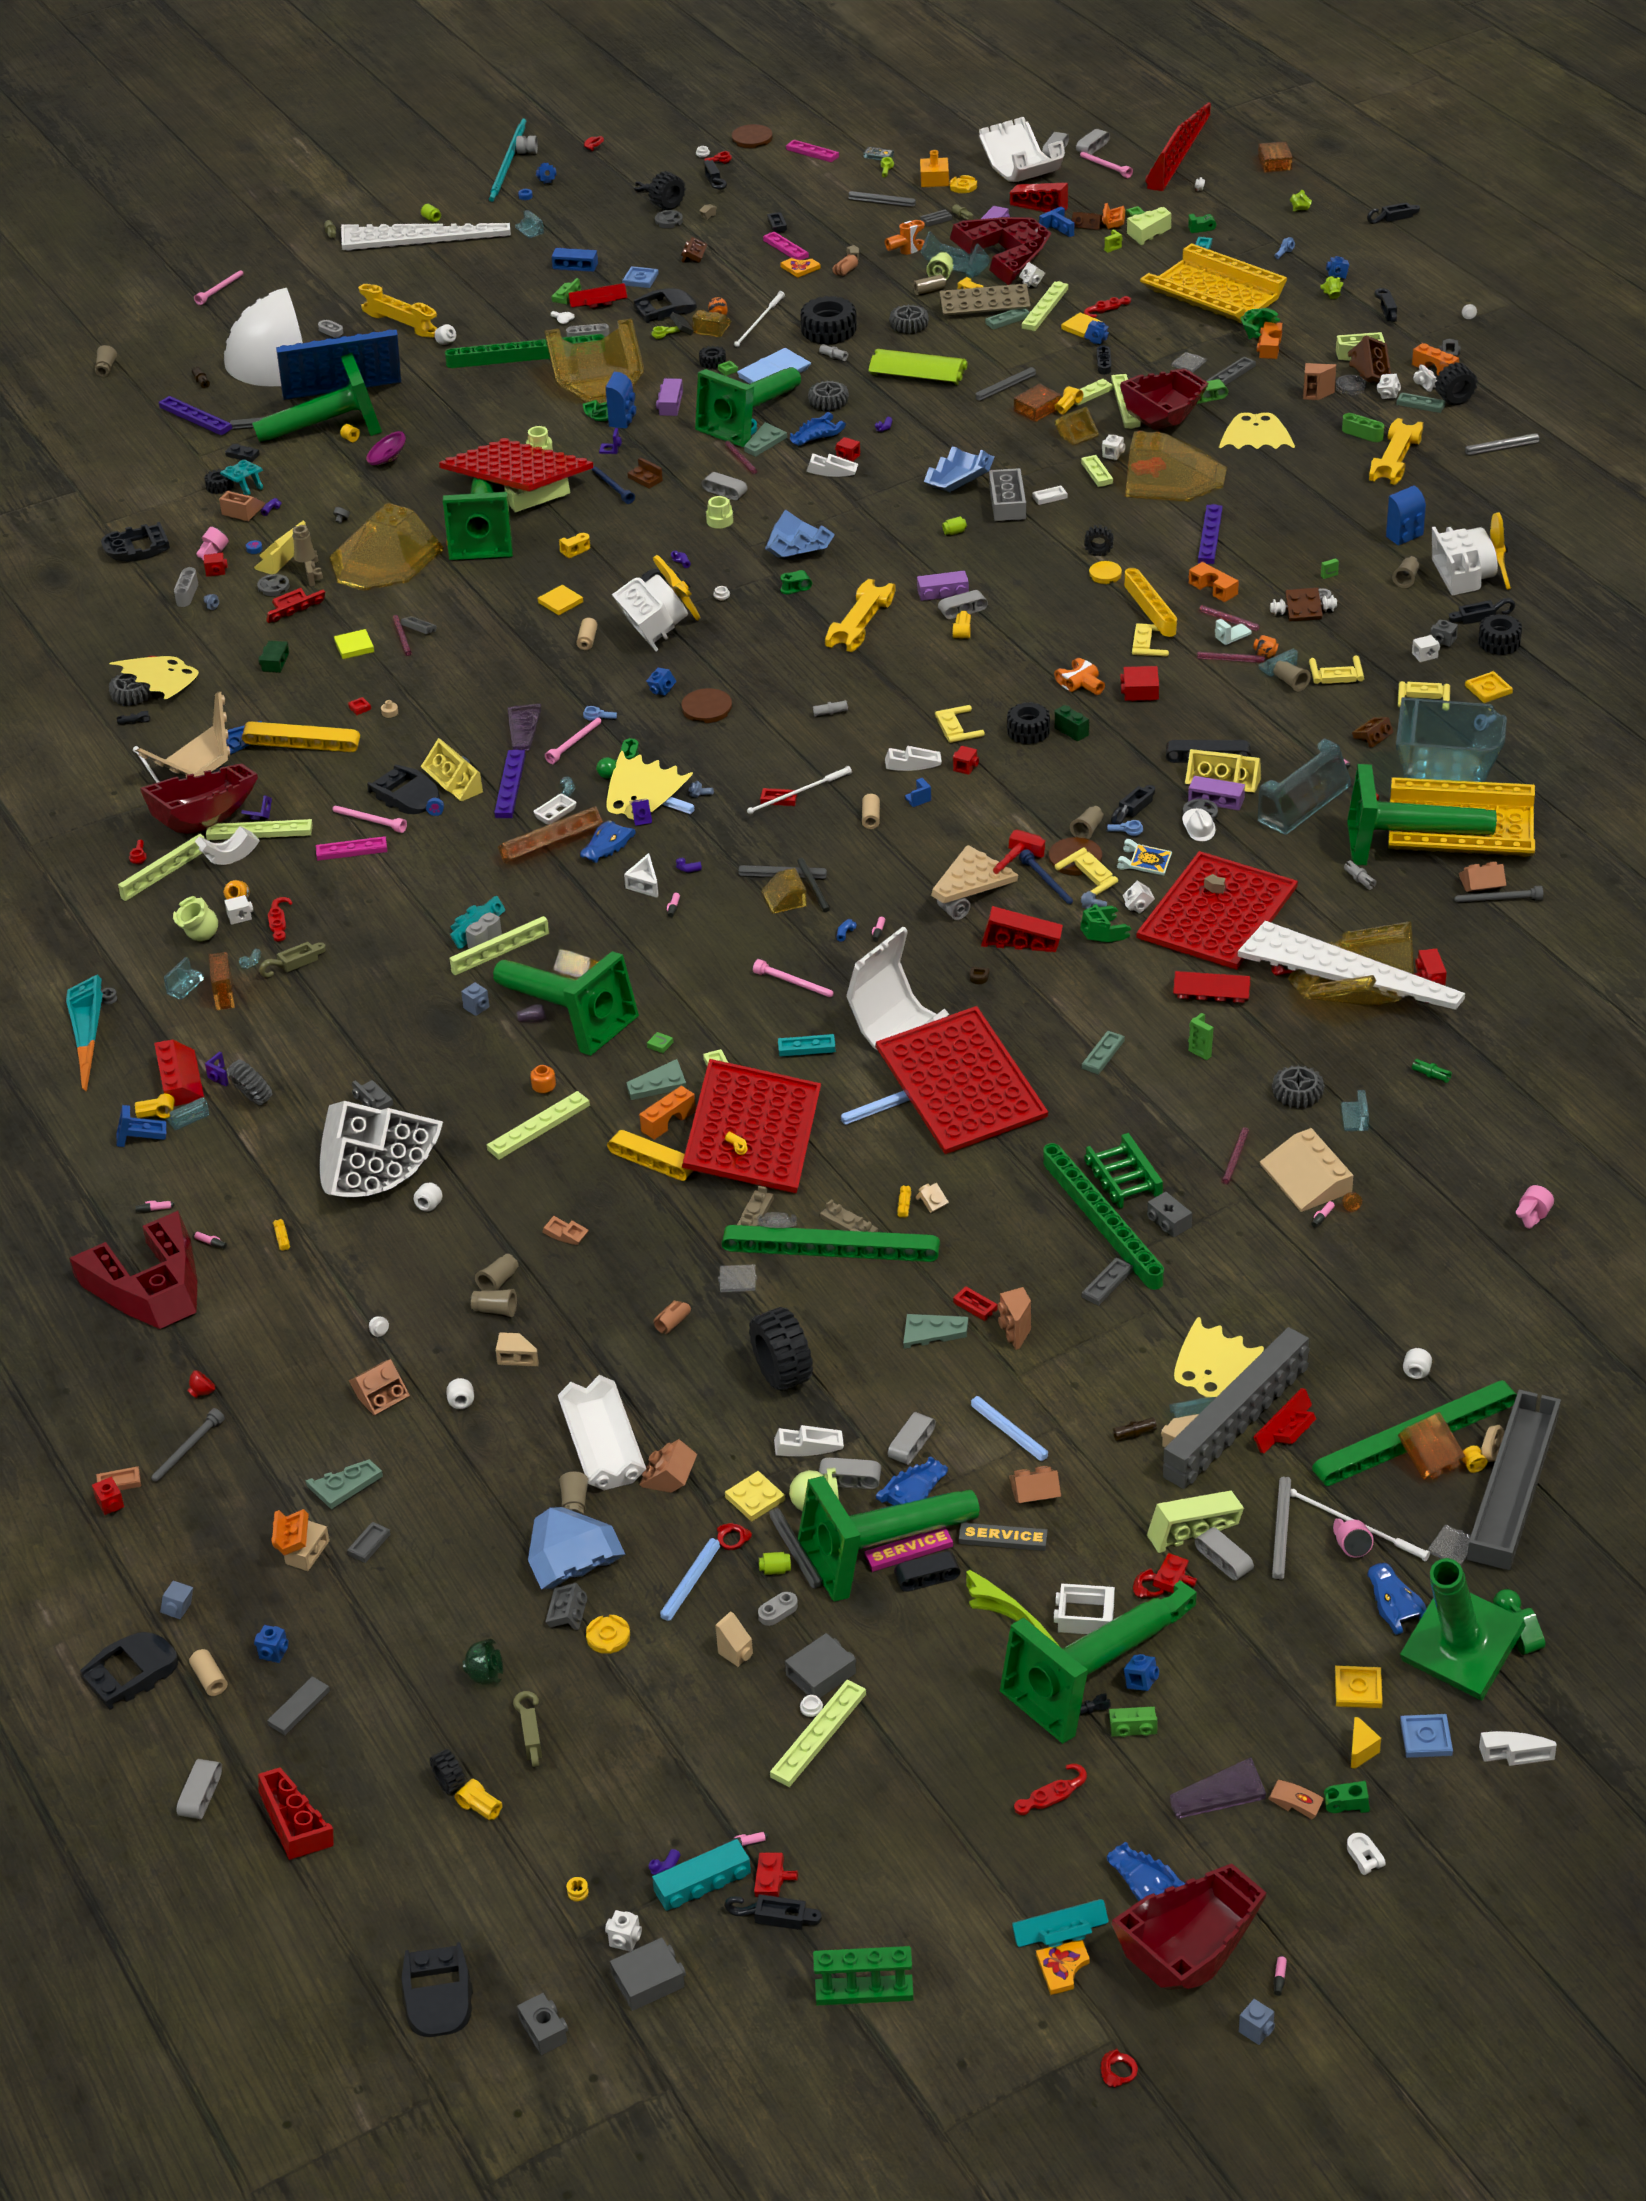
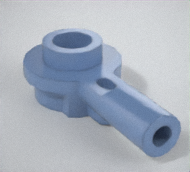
(1286, 246)
(593, 712)
(1131, 827)

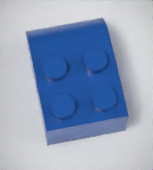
(620, 400)
(1405, 515)

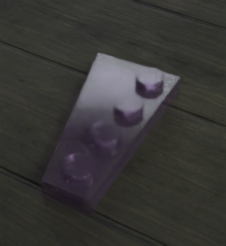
(523, 725)
(1222, 1790)

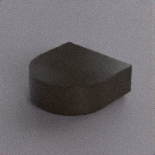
(979, 975)

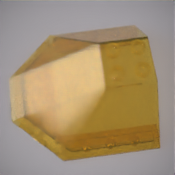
(588, 366)
(1170, 469)
(385, 550)
(1384, 944)

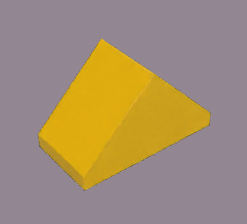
(1365, 1743)

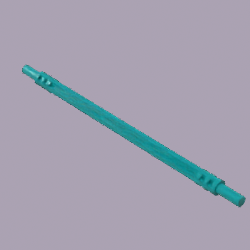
(506, 162)

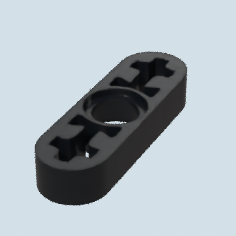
(1104, 359)

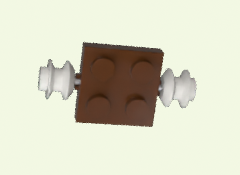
(1303, 604)

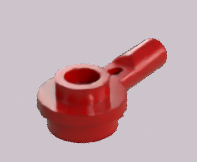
(723, 157)
(137, 854)

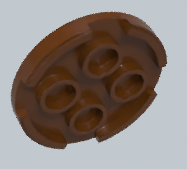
(752, 135)
(706, 705)
(1068, 846)

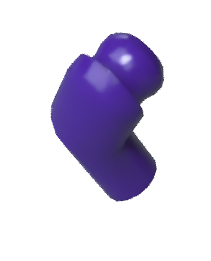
(268, 506)
(680, 558)

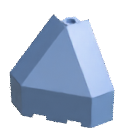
(958, 469)
(794, 536)
(570, 1546)

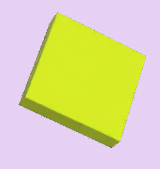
(354, 644)

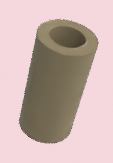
(929, 284)

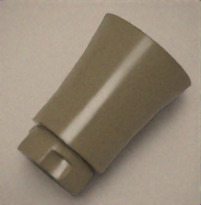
(105, 358)
(302, 544)
(1405, 574)
(1292, 675)
(1086, 823)
(497, 1273)
(496, 1302)
(573, 1491)

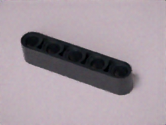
(1178, 750)

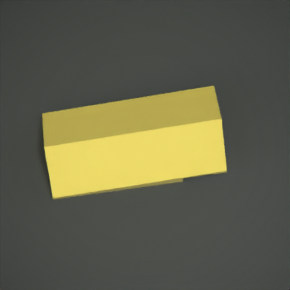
(277, 553)
(1224, 767)
(452, 771)

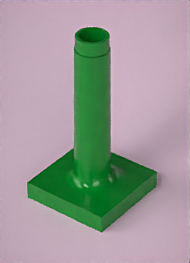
(727, 404)
(323, 408)
(478, 523)
(1369, 815)
(597, 1001)
(834, 1537)
(1461, 1634)
(1052, 1680)

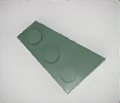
(764, 439)
(657, 1081)
(933, 1327)
(339, 1487)

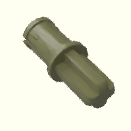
(962, 212)
(330, 229)

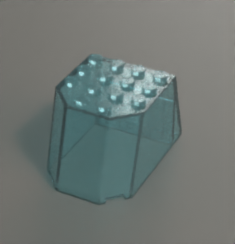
(1448, 739)

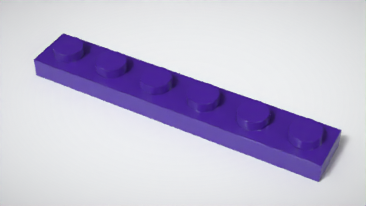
(195, 415)
(1210, 534)
(510, 784)

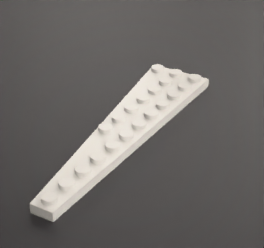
(404, 234)
(1331, 962)

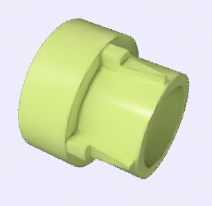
(940, 264)
(539, 438)
(719, 512)

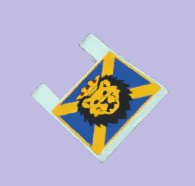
(1145, 858)

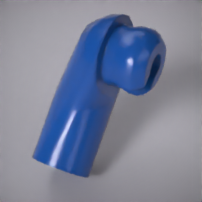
(842, 929)

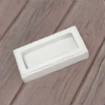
(1049, 495)

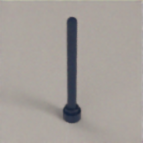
(626, 495)
(1027, 858)

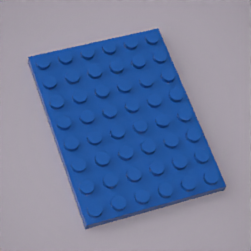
(318, 365)

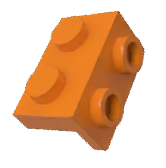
(1113, 217)
(290, 1531)

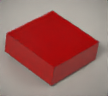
(359, 706)

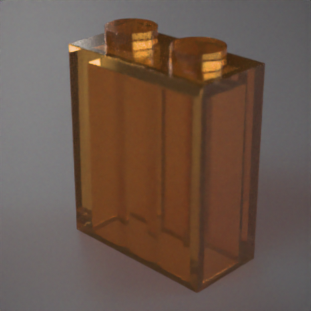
(1275, 156)
(1036, 402)
(221, 981)
(1432, 1446)

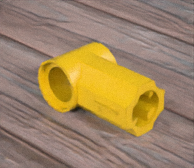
(1070, 396)
(962, 627)
(155, 1107)
(474, 1796)

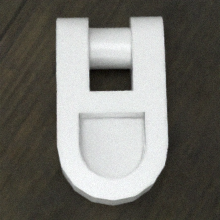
(1359, 1846)

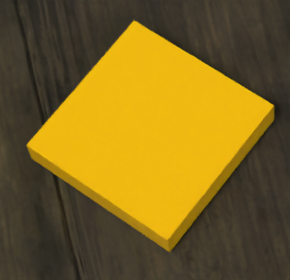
(1078, 324)
(560, 600)
(1488, 687)
(1358, 1686)

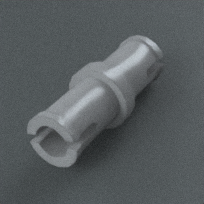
(833, 352)
(830, 708)
(1360, 875)

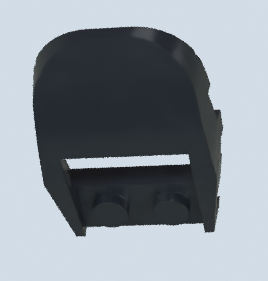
(680, 304)
(120, 545)
(409, 798)
(150, 1654)
(441, 2007)

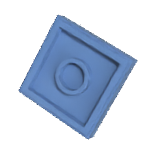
(640, 277)
(1426, 1735)

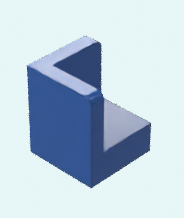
(921, 795)

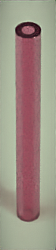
(741, 457)
(1228, 617)
(402, 636)
(1234, 657)
(1235, 1155)

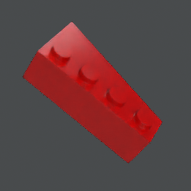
(1040, 196)
(1020, 931)
(293, 1817)

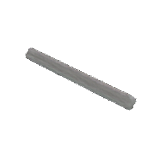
(1281, 1528)

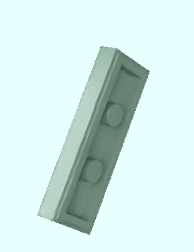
(1006, 318)
(1421, 402)
(1103, 1052)

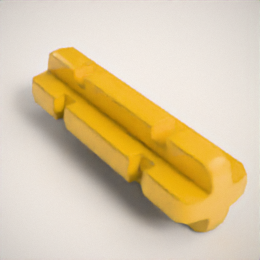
(904, 1201)
(281, 1234)

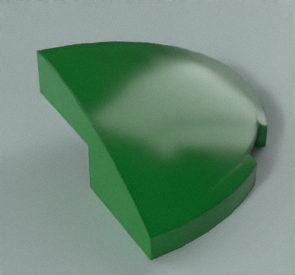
(596, 411)

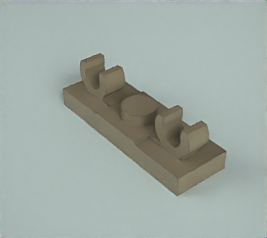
(312, 571)
(757, 1205)
(845, 1219)

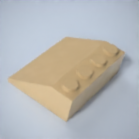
(1308, 1171)

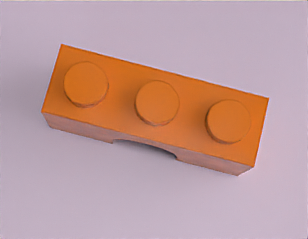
(1270, 340)
(1428, 355)
(1223, 585)
(656, 1117)

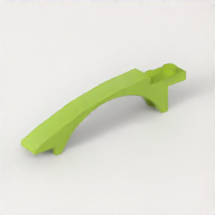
(994, 1599)

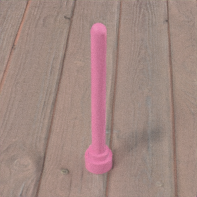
(1125, 171)
(201, 297)
(553, 755)
(399, 825)
(761, 967)

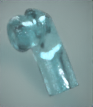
(568, 784)
(253, 960)

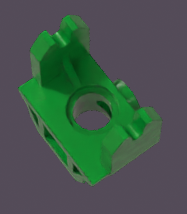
(1255, 319)
(1097, 924)

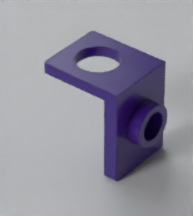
(617, 441)
(641, 811)
(265, 812)
(216, 1073)

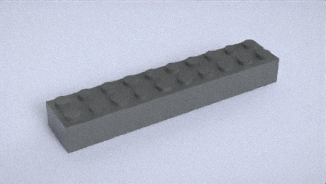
(1235, 1408)
(1513, 1480)

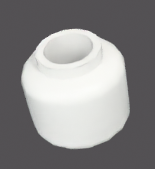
(445, 334)
(428, 1197)
(1417, 1363)
(460, 1393)

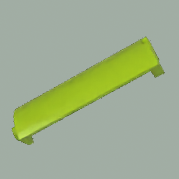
(917, 365)

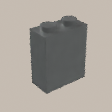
(821, 1666)
(648, 1973)

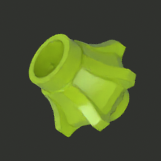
(1300, 201)
(1332, 287)

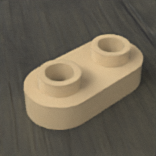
(1492, 1442)

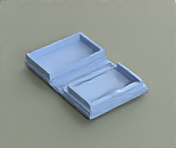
(773, 363)

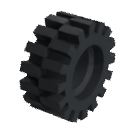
(712, 357)
(217, 483)
(1098, 548)
(447, 1771)

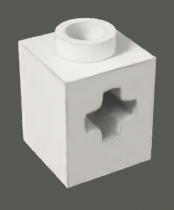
(1425, 648)
(238, 909)

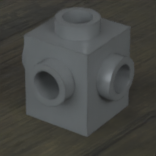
(1452, 345)
(1445, 632)

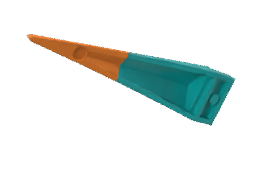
(84, 1010)

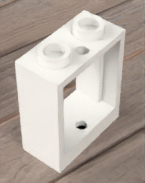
(1083, 1595)

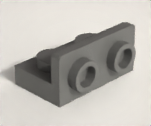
(371, 1095)
(567, 1606)

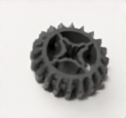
(909, 319)
(828, 395)
(127, 691)
(249, 1082)
(1298, 1086)

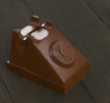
(1370, 359)

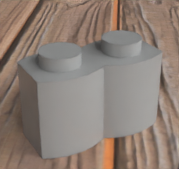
(483, 930)

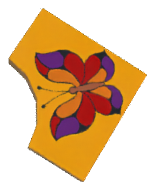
(800, 267)
(1061, 1964)

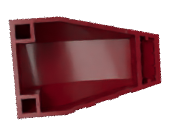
(1162, 398)
(200, 800)
(1189, 1929)

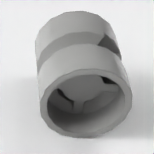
(526, 144)
(956, 909)

